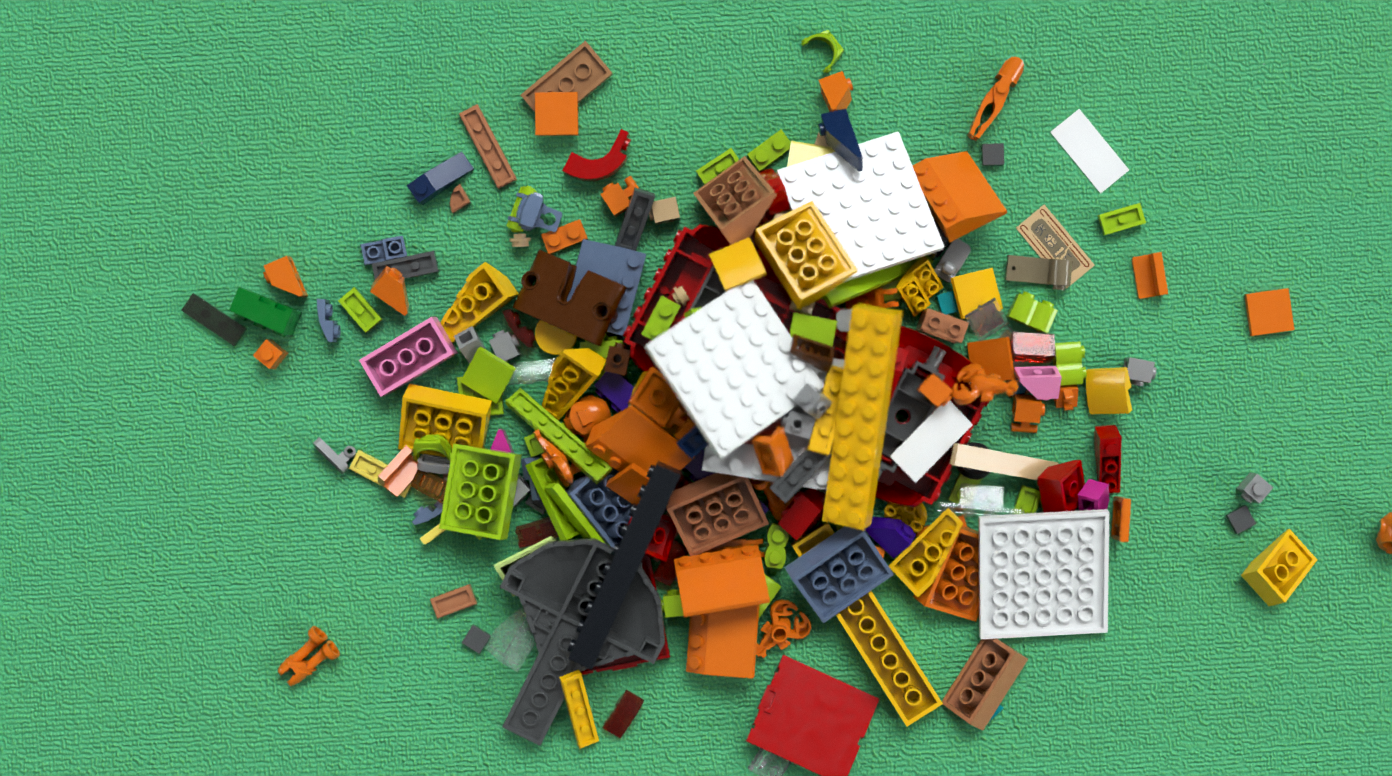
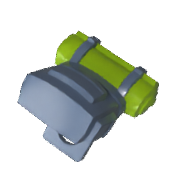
(528, 210)

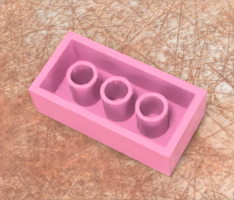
(408, 356)

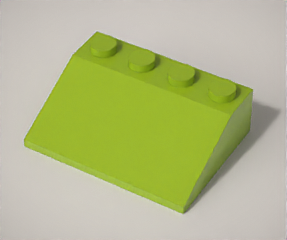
(480, 491)

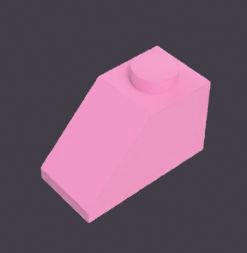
(1040, 381)

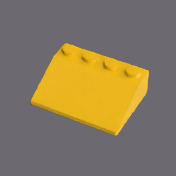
(804, 254)
(449, 414)

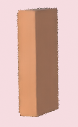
(453, 601)

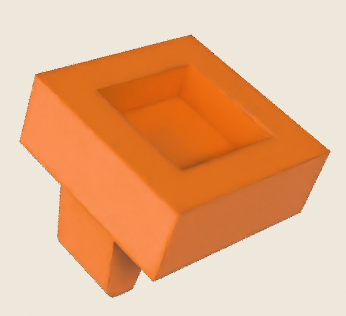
(1067, 397)

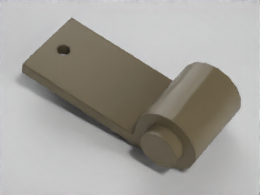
(1039, 270)

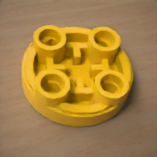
(553, 339)
(912, 516)

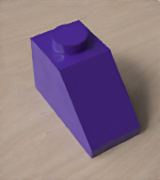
(891, 534)

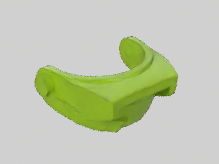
(827, 37)
(434, 443)

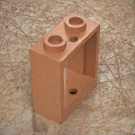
(942, 326)

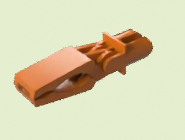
(1008, 76)

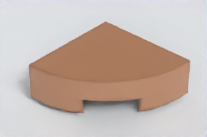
(458, 199)

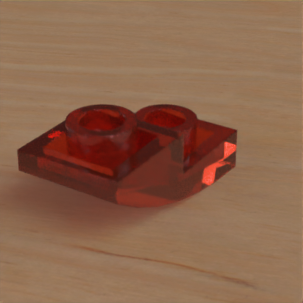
(524, 334)
(623, 713)

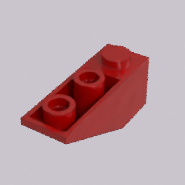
(1108, 456)

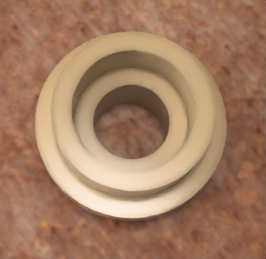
(520, 240)
(680, 296)

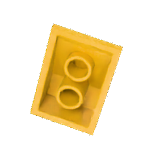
(1279, 568)

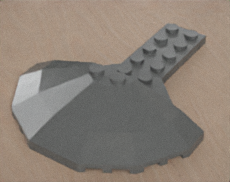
(555, 592)

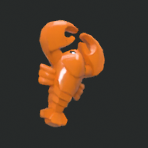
(980, 385)
(555, 459)
(781, 627)

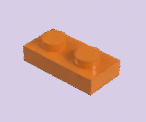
(564, 236)

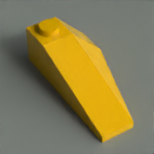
(480, 297)
(570, 377)
(925, 556)

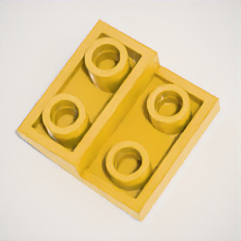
(737, 264)
(919, 285)
(975, 290)
(1108, 391)

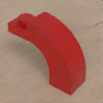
(602, 168)

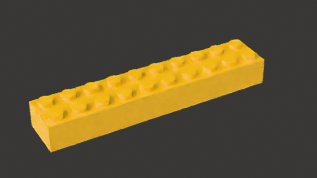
(862, 415)
(881, 646)

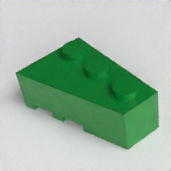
(265, 312)

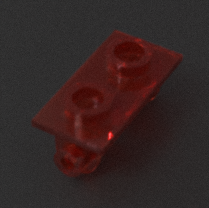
(666, 570)

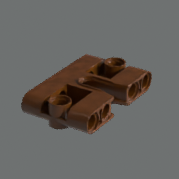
(583, 311)

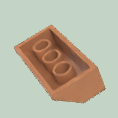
(984, 682)

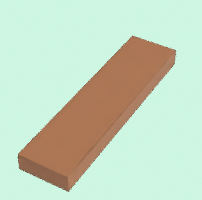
(488, 146)

